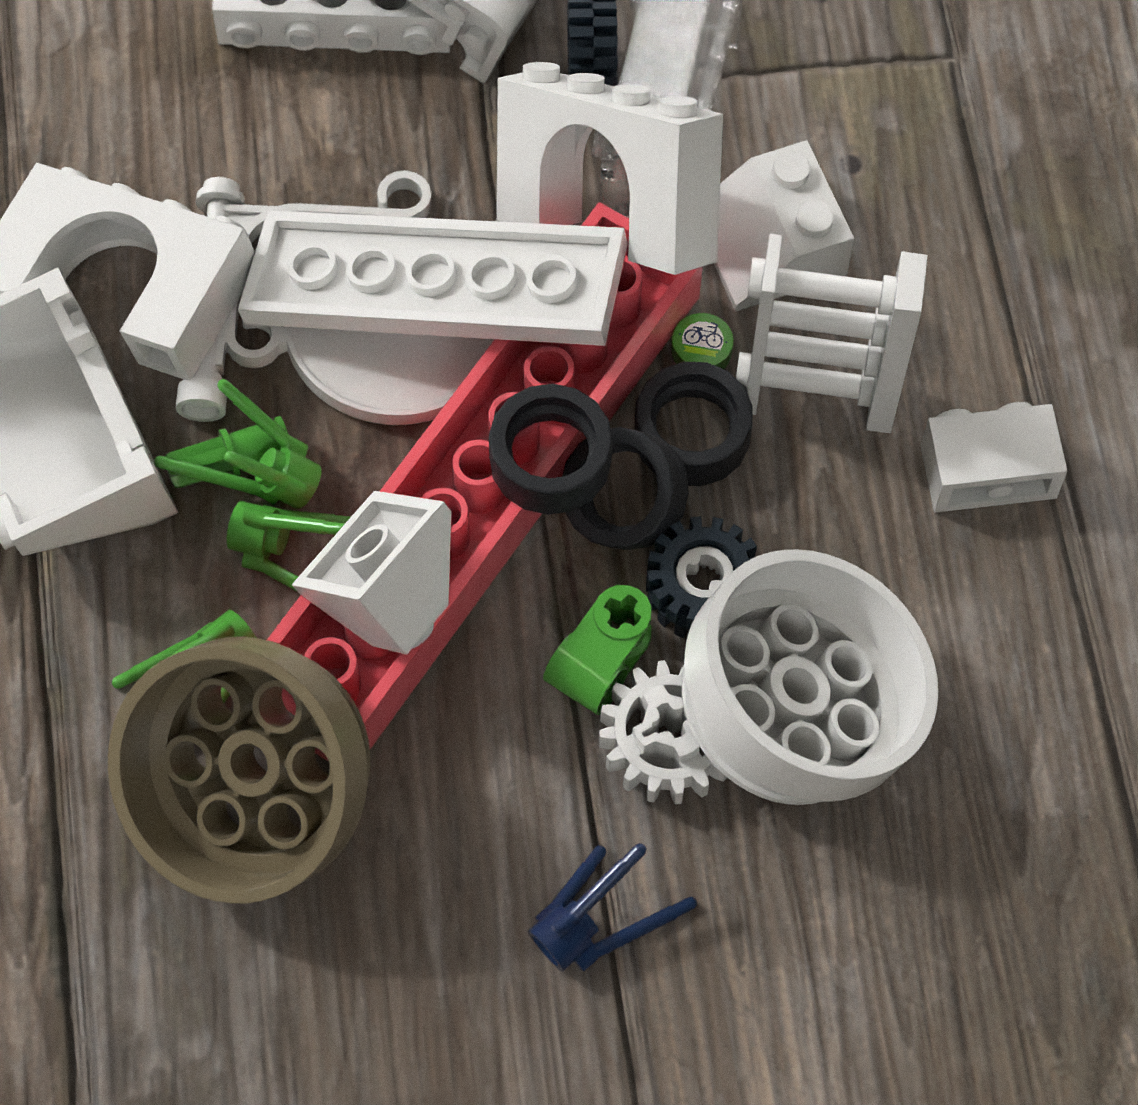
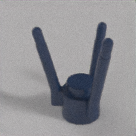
(566, 929)

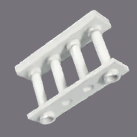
(889, 333)

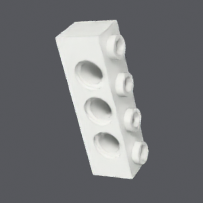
(313, 24)

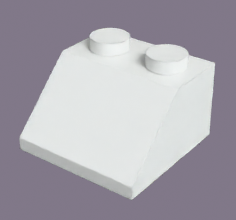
(781, 196)

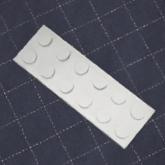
(435, 277)

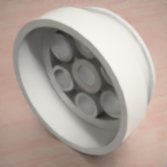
(807, 679)

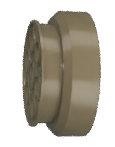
(179, 807)

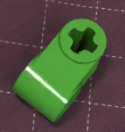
(598, 654)

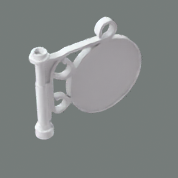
(356, 372)

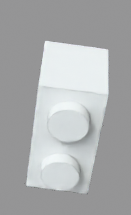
(993, 457)

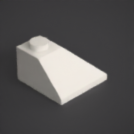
(385, 571)

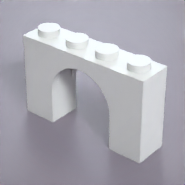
(663, 142)
(197, 273)

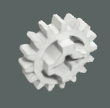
(660, 705)

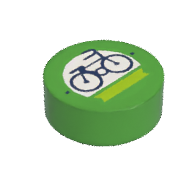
(702, 339)

